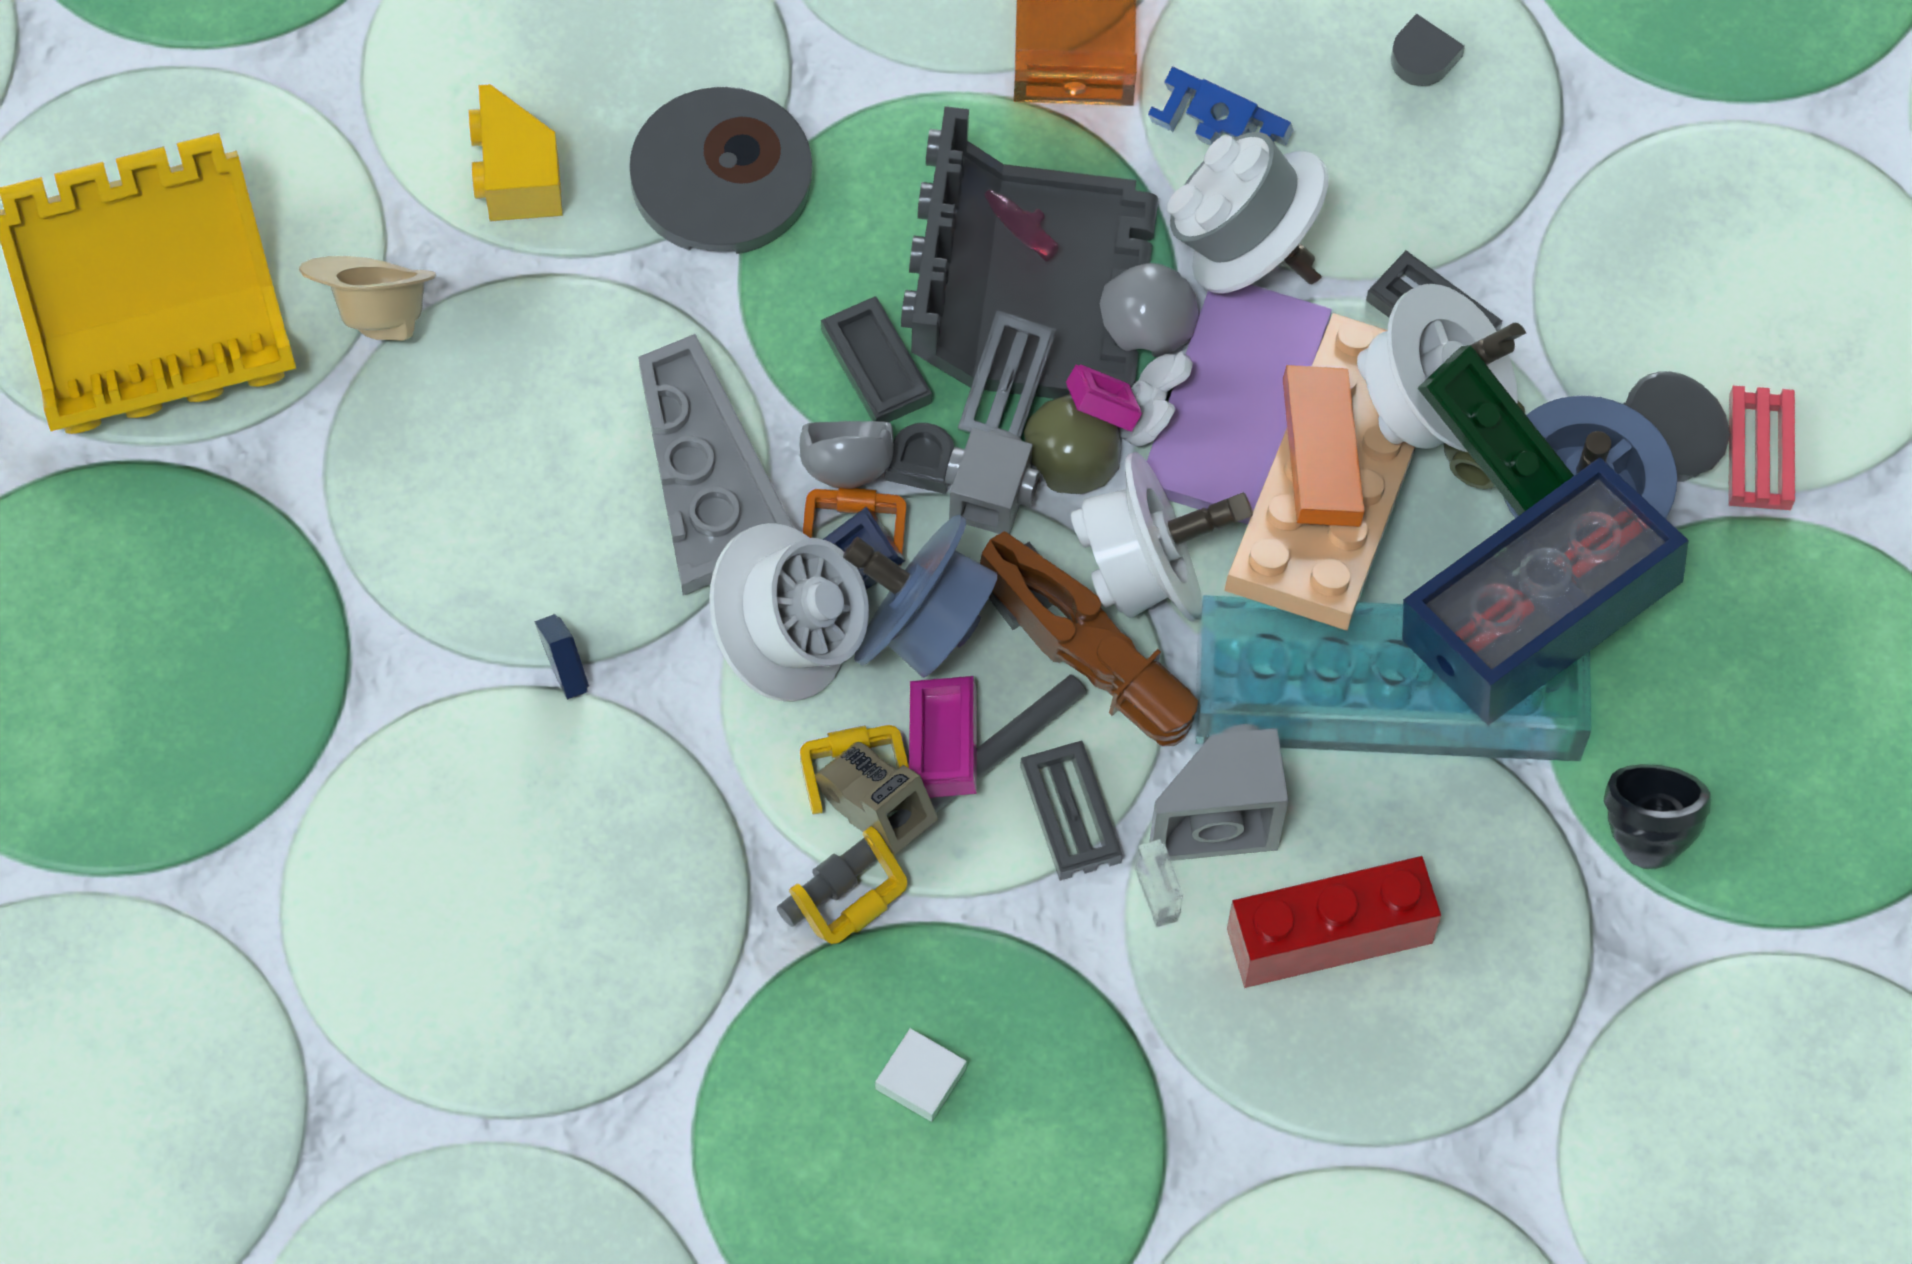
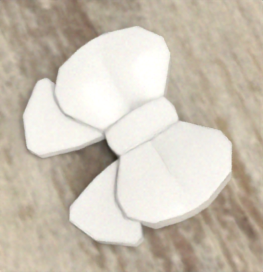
(1151, 393)

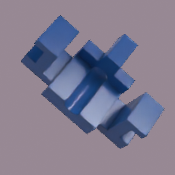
(1210, 105)

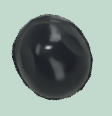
(1655, 812)

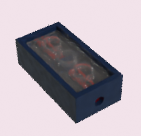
(1544, 590)

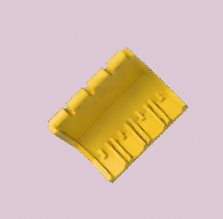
(142, 284)

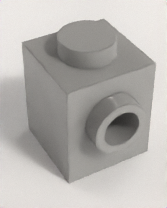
(991, 479)

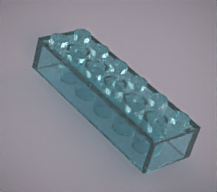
(1365, 689)

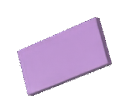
(1233, 401)

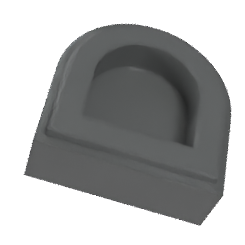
(1424, 52)
(921, 457)

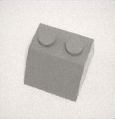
(1225, 797)

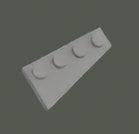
(703, 459)

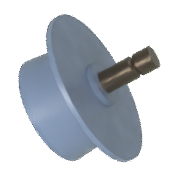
(928, 604)

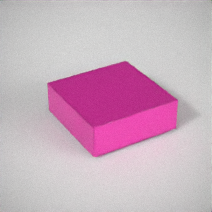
(1103, 397)

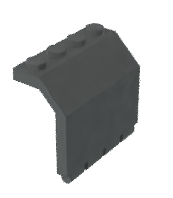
(977, 266)

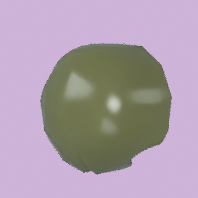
(1072, 447)

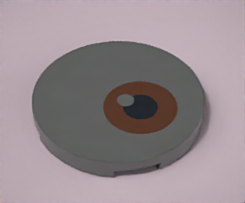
(721, 170)

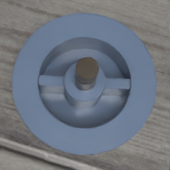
(1596, 427)

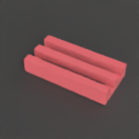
(1762, 403)

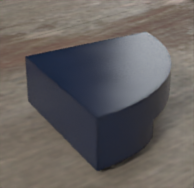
(562, 655)

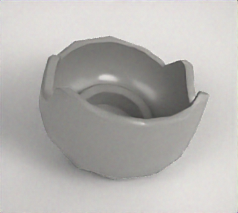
(1149, 309)
(846, 451)

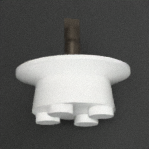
(1420, 337)
(1144, 544)

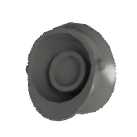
(1686, 418)

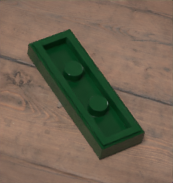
(1494, 429)

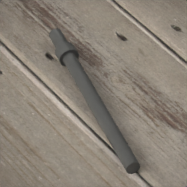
(838, 874)

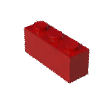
(1333, 921)

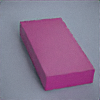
(944, 735)

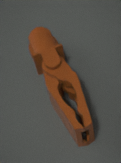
(1089, 640)

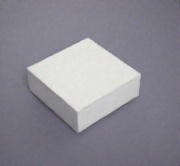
(920, 1075)

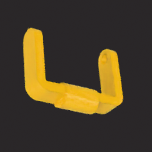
(837, 743)
(866, 907)

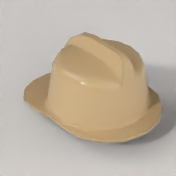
(372, 293)

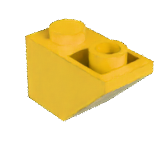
(518, 161)

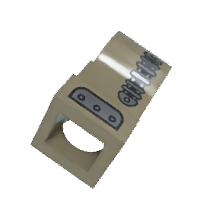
(869, 788)

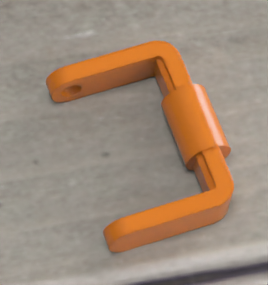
(853, 502)

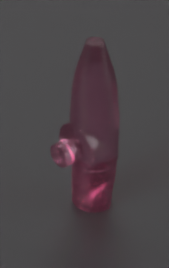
(1023, 224)

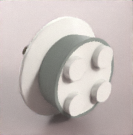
(1249, 211)

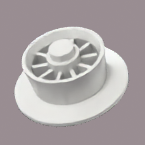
(786, 610)

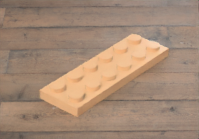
(1316, 566)

